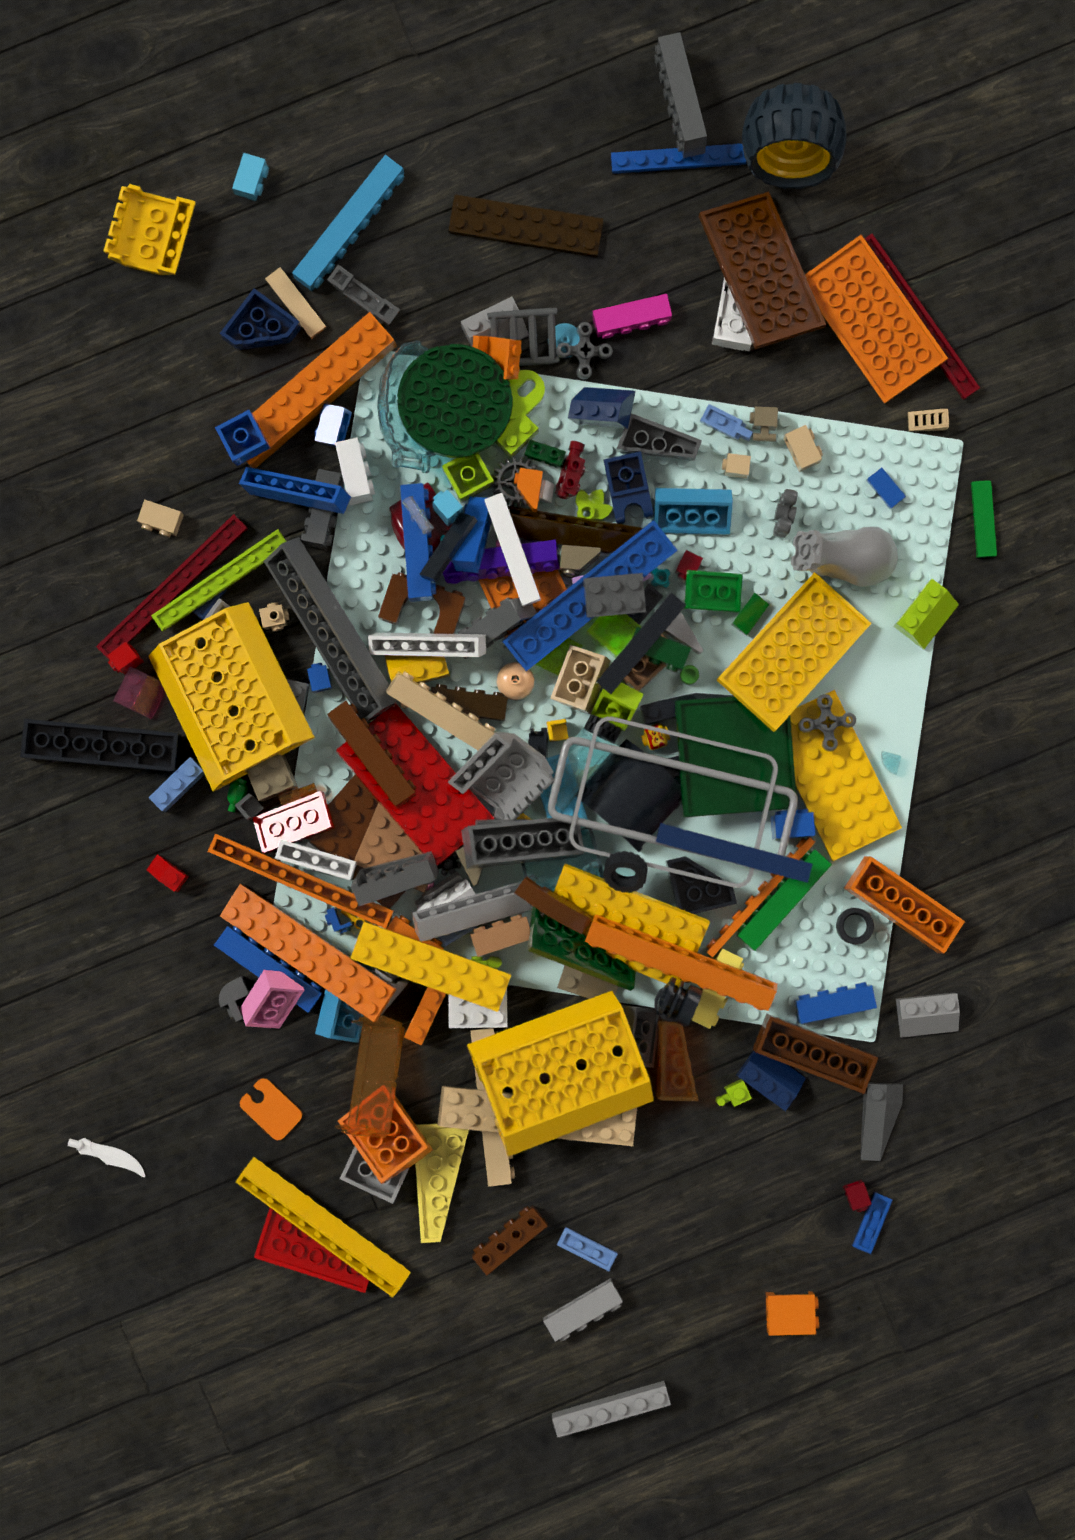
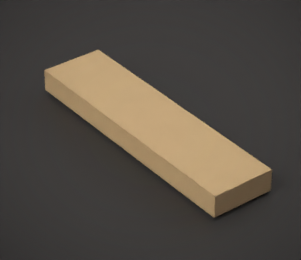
(295, 303)

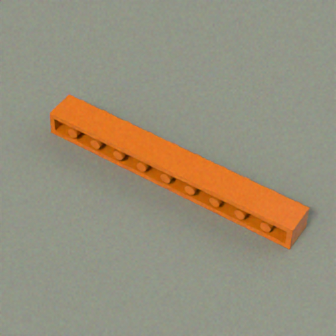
(299, 880)
(681, 963)

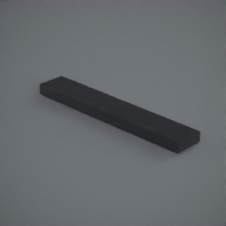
(641, 643)

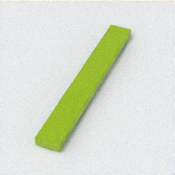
(217, 581)

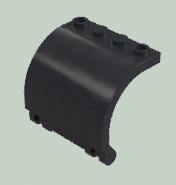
(632, 794)

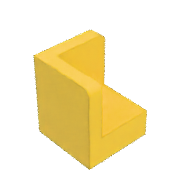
(557, 730)

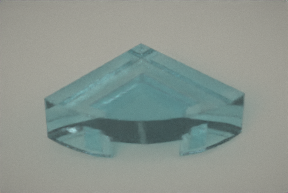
(890, 761)

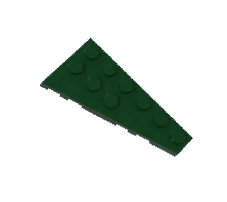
(569, 948)

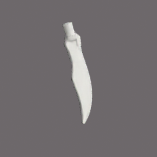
(107, 1154)

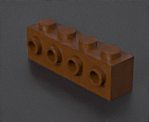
(509, 1240)

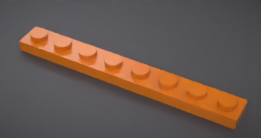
(753, 902)

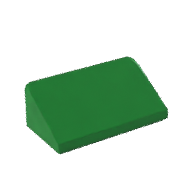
(750, 614)

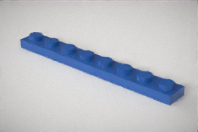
(672, 159)

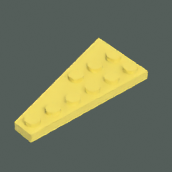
(437, 1177)

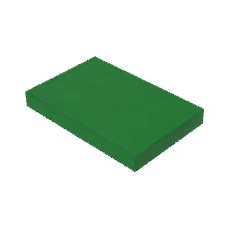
(713, 591)

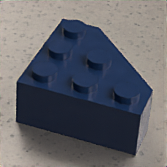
(259, 324)

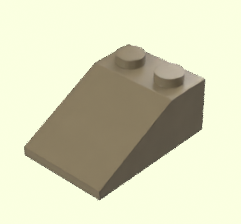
(583, 984)

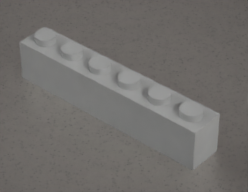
(468, 912)
(610, 1409)

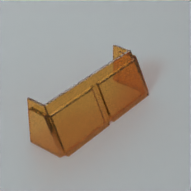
(375, 1077)

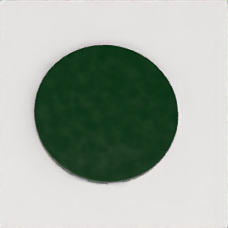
(454, 401)

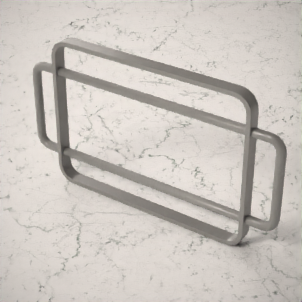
(593, 744)

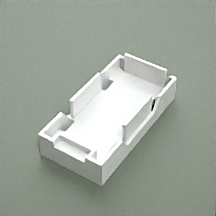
(732, 331)

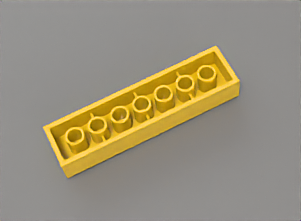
(431, 966)

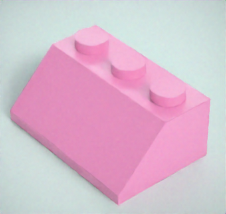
(270, 1000)

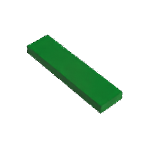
(983, 519)

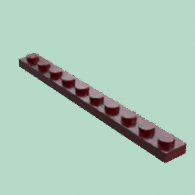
(953, 367)
(173, 585)

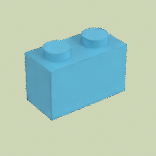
(250, 177)
(447, 507)

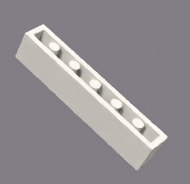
(427, 644)

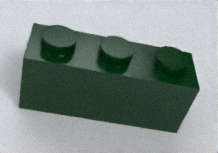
(667, 653)

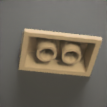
(578, 677)

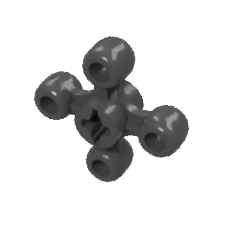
(576, 350)
(785, 513)
(826, 713)

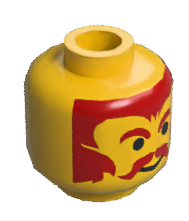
(655, 740)

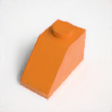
(529, 486)

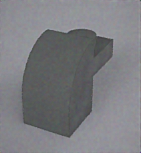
(231, 994)

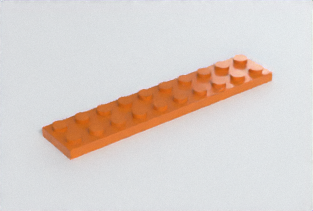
(308, 952)

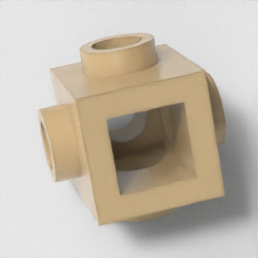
(267, 617)

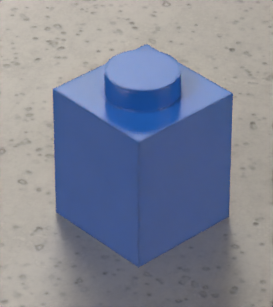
(319, 678)

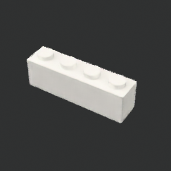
(316, 860)

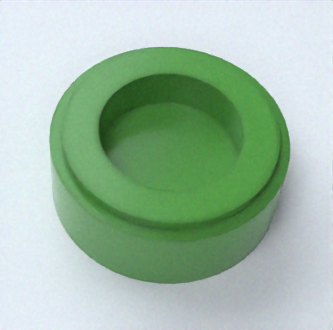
(689, 674)

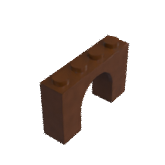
(396, 596)

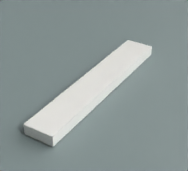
(512, 549)

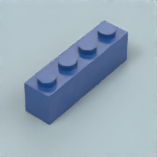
(471, 551)
(836, 1003)

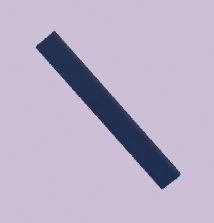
(733, 852)

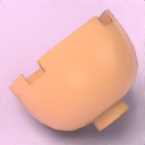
(513, 690)

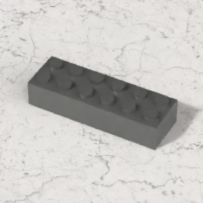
(681, 95)
(519, 842)

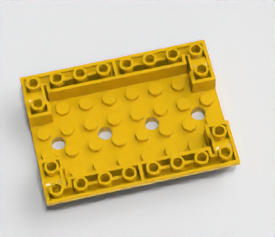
(249, 681)
(572, 1096)

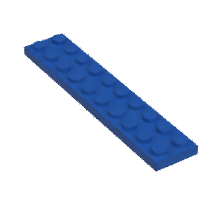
(568, 610)

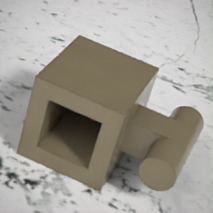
(764, 420)

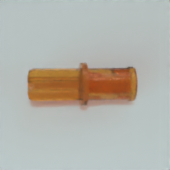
(297, 794)

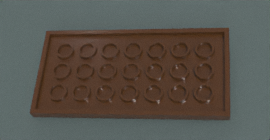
(762, 270)

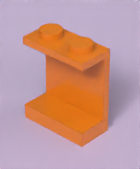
(503, 350)
(791, 1314)

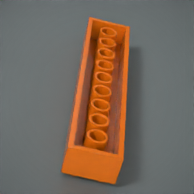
(321, 383)

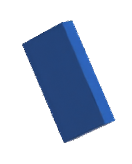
(886, 488)

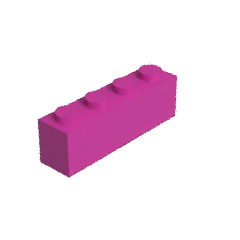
(632, 316)

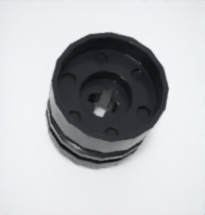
(679, 1002)

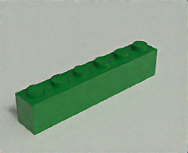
(781, 902)

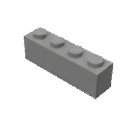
(583, 1310)

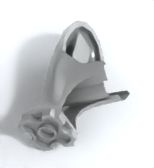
(849, 555)

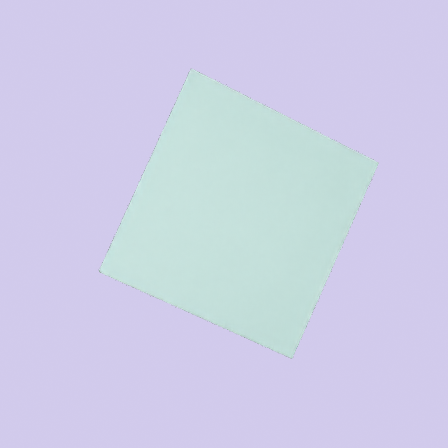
(876, 680)

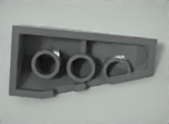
(879, 1115)

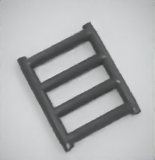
(531, 314)

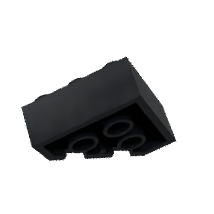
(697, 894)

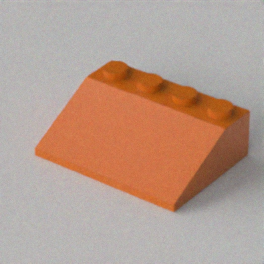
(397, 1151)

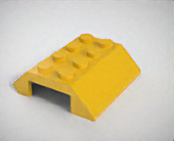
(149, 231)

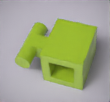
(736, 1093)

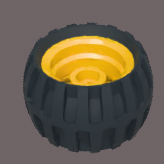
(794, 136)

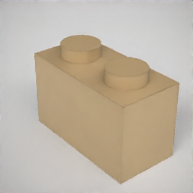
(803, 448)
(160, 518)

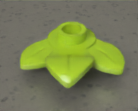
(593, 504)

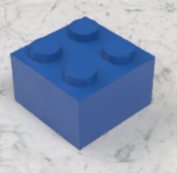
(242, 437)
(802, 825)

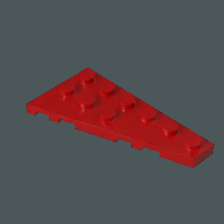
(293, 1249)

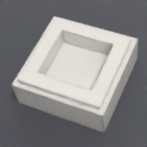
(546, 491)

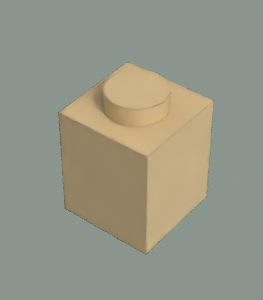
(736, 465)

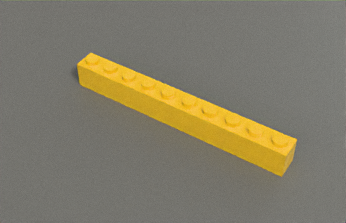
(323, 1227)

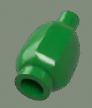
(236, 792)

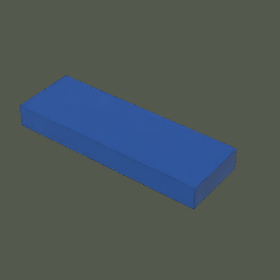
(872, 1223)

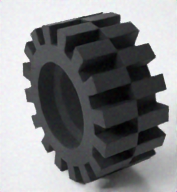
(606, 730)

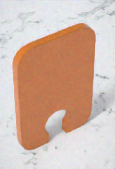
(275, 1113)

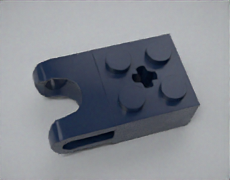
(630, 491)

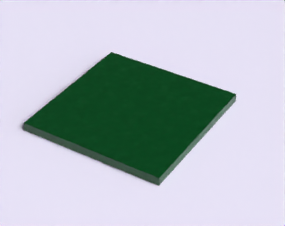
(732, 724)

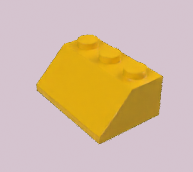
(420, 667)

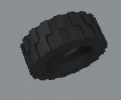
(625, 860)

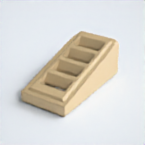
(928, 413)

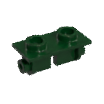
(542, 452)

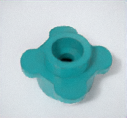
(660, 572)

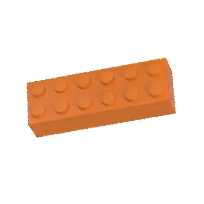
(904, 904)

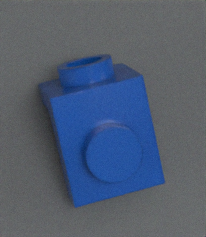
(333, 919)

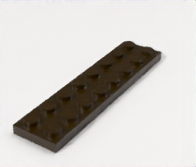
(525, 225)

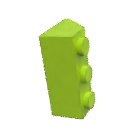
(926, 614)

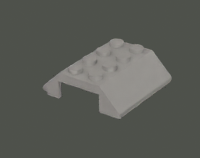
(505, 775)

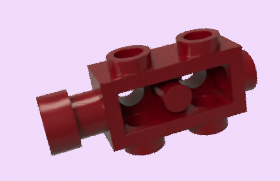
(571, 476)

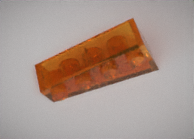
(673, 1065)

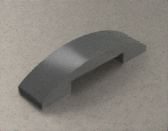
(362, 296)

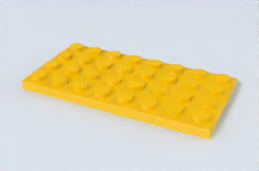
(793, 652)
(839, 784)
(632, 910)

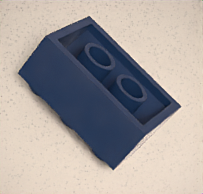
(602, 407)
(772, 1079)

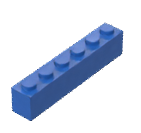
(295, 490)
(416, 545)
(257, 960)

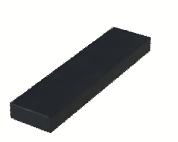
(448, 547)

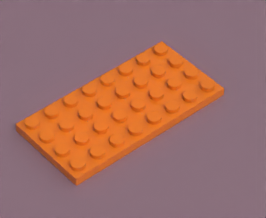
(874, 319)

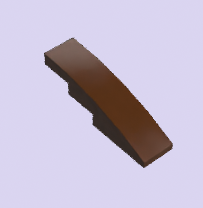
(553, 906)

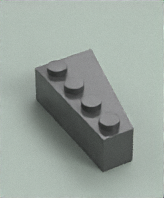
(657, 440)
(321, 521)
(394, 877)

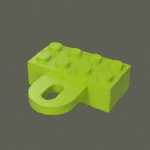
(520, 427)

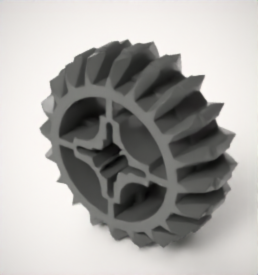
(508, 482)

